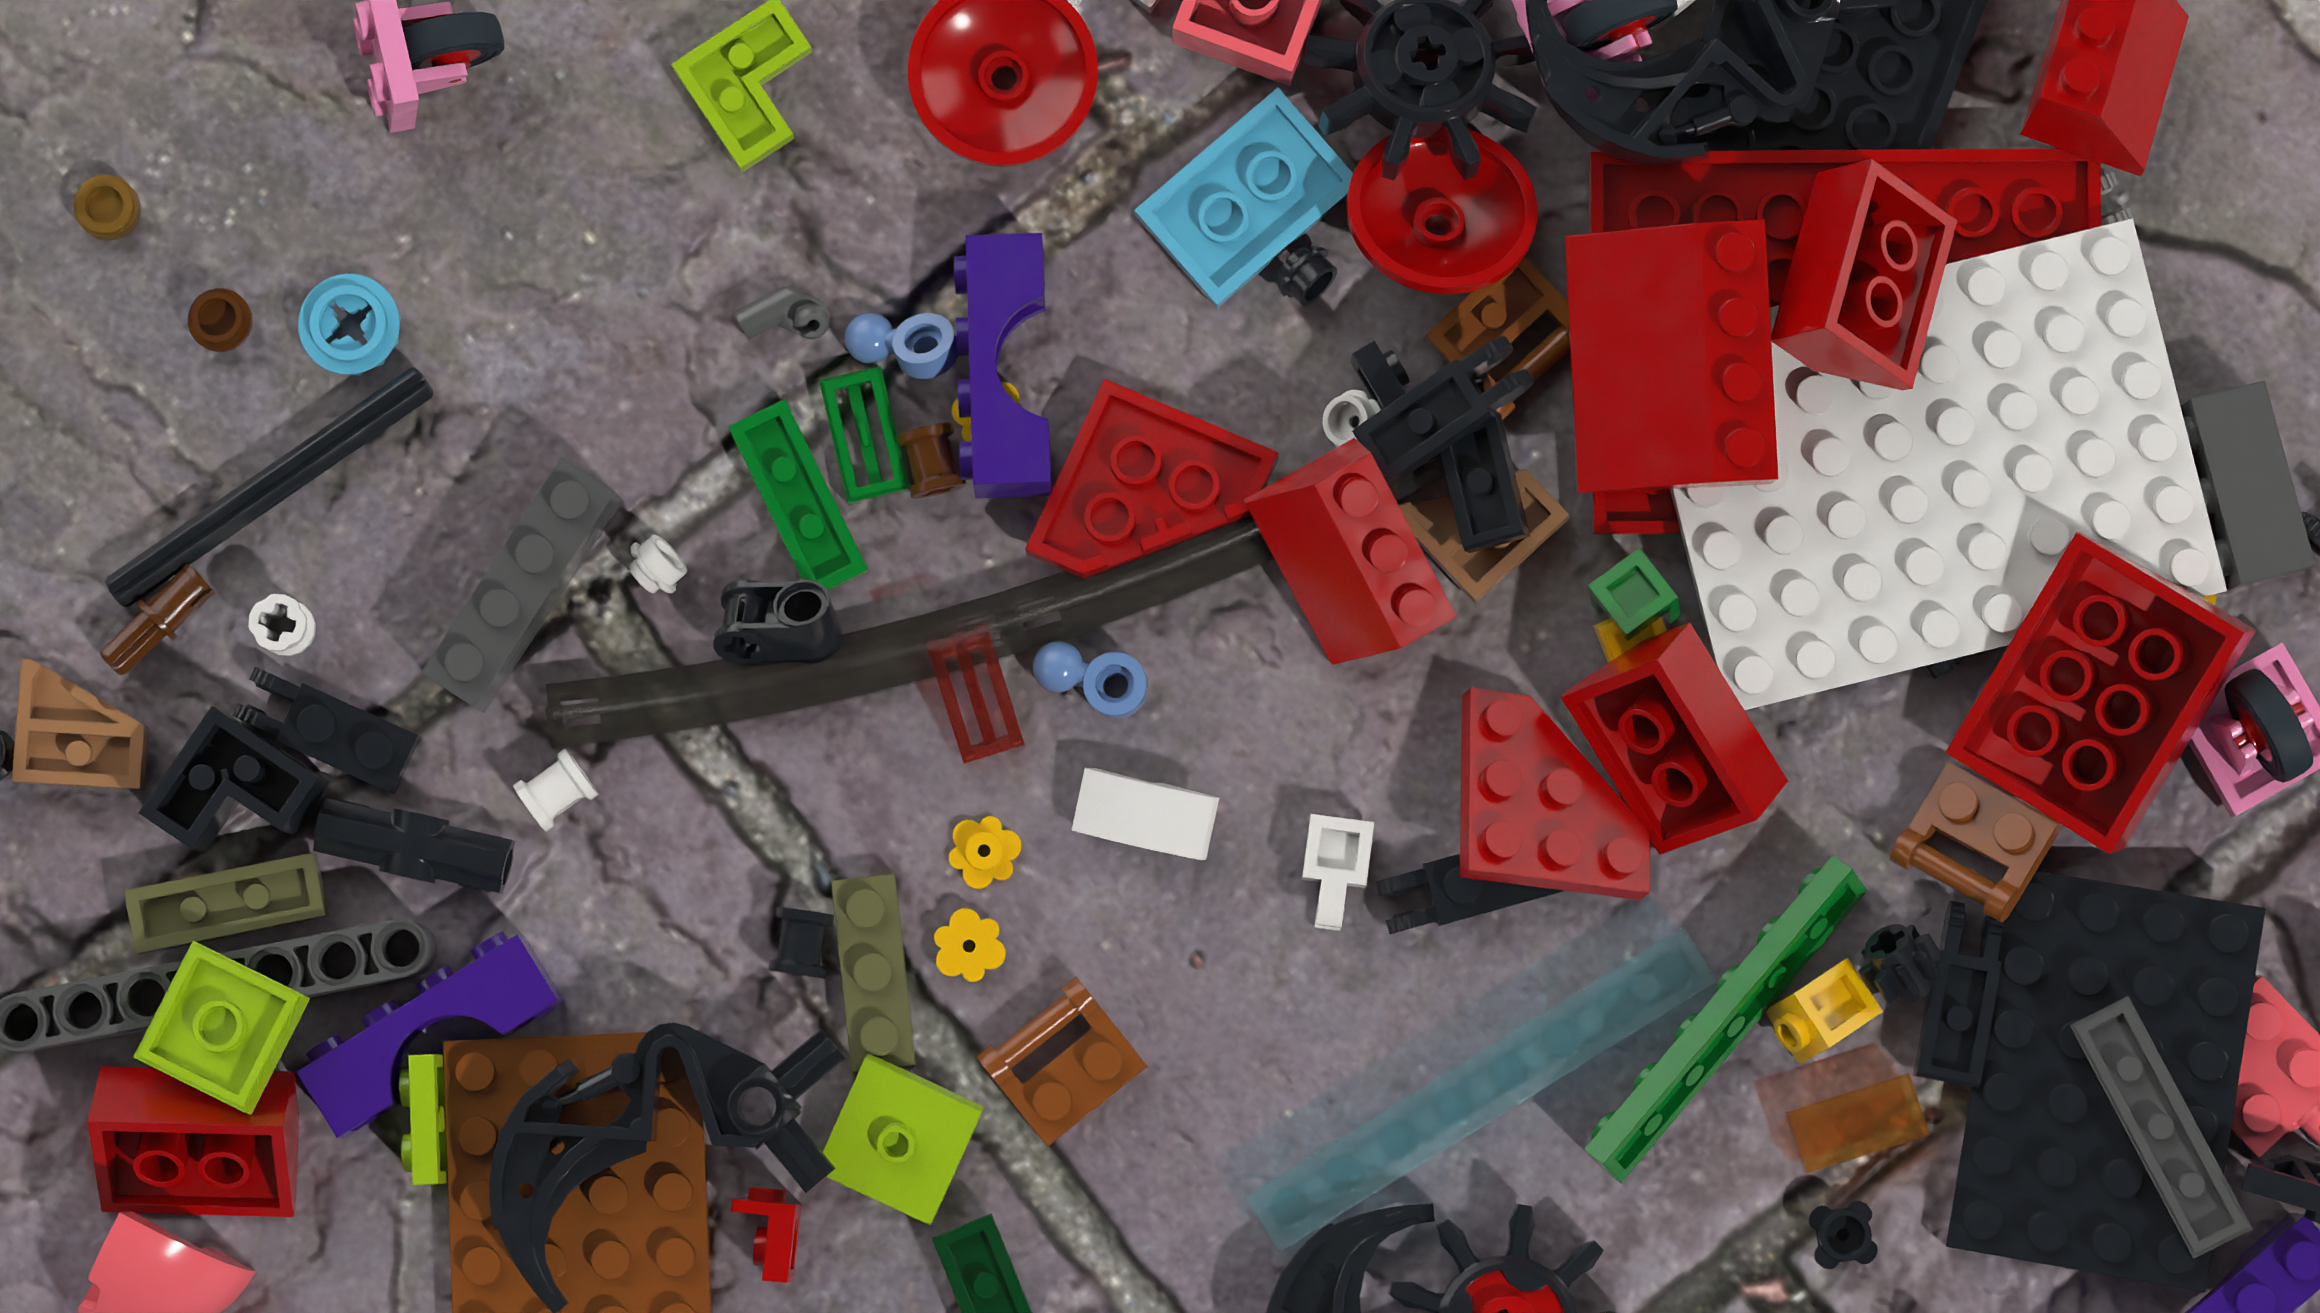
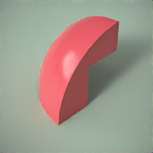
(158, 1272)

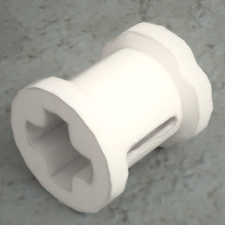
(275, 607)
(555, 790)

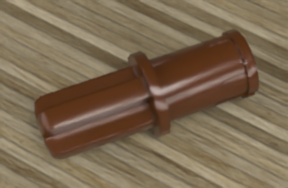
(158, 618)

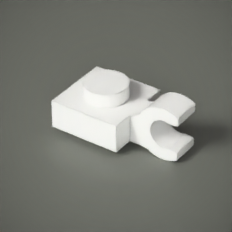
(1338, 858)

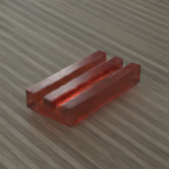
(960, 646)

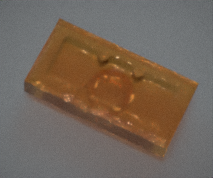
(1857, 1123)

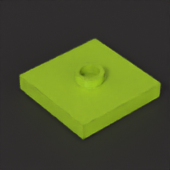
(221, 1027)
(900, 1138)

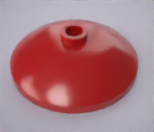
(969, 42)
(1484, 217)

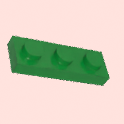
(798, 497)

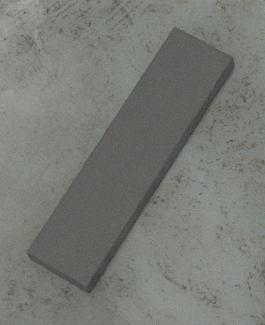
(2161, 1127)

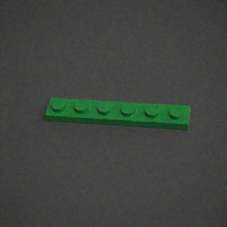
(1739, 1003)

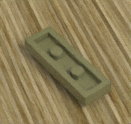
(226, 903)
(873, 970)

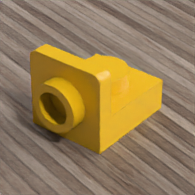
(1823, 1011)

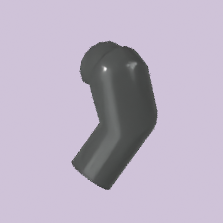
(786, 309)

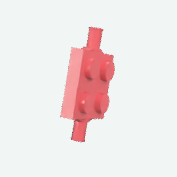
(2277, 1073)

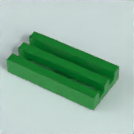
(876, 487)

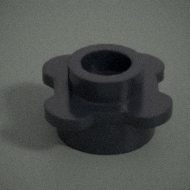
(1857, 1246)

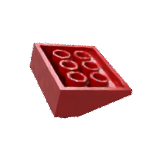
(1671, 357)
(2100, 692)

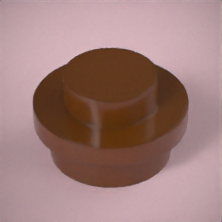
(220, 320)

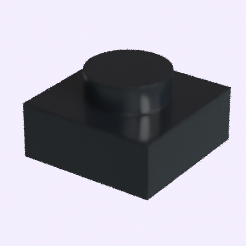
(1380, 373)

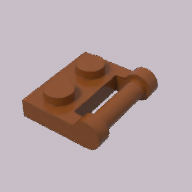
(1508, 311)
(1986, 824)
(1077, 1077)

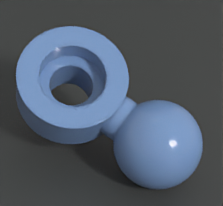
(922, 343)
(1061, 668)

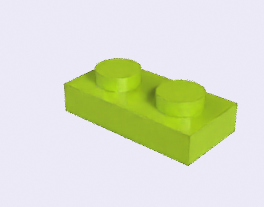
(426, 1146)

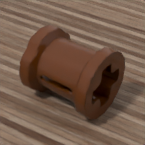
(931, 460)

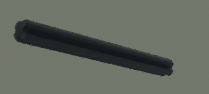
(269, 487)

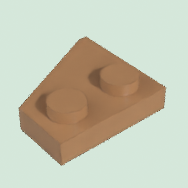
(1479, 572)
(74, 736)

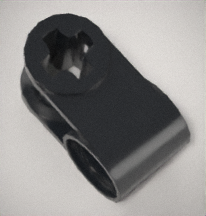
(779, 621)

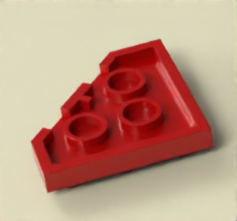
(1143, 484)
(1539, 807)

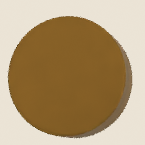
(107, 207)

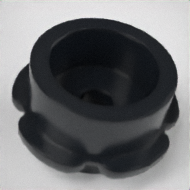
(1307, 275)

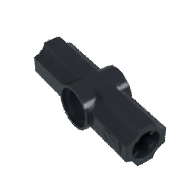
(413, 845)

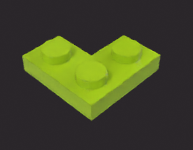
(728, 79)

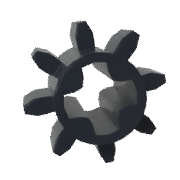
(1900, 963)

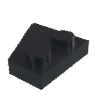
(2288, 1181)

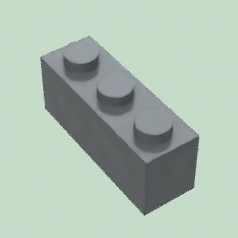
(2247, 485)

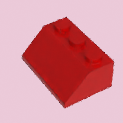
(2106, 79)
(1864, 277)
(1350, 555)
(1676, 740)
(189, 1154)

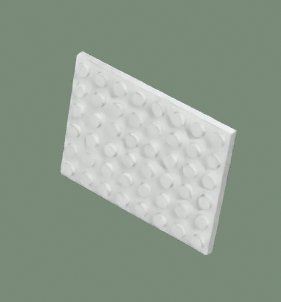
(1943, 507)

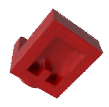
(777, 1244)

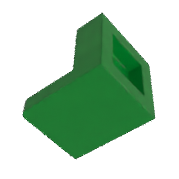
(1634, 595)

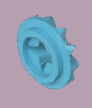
(319, 324)

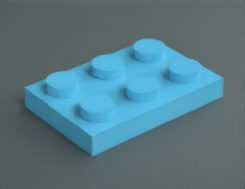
(1246, 198)

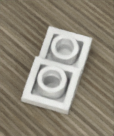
(1145, 814)

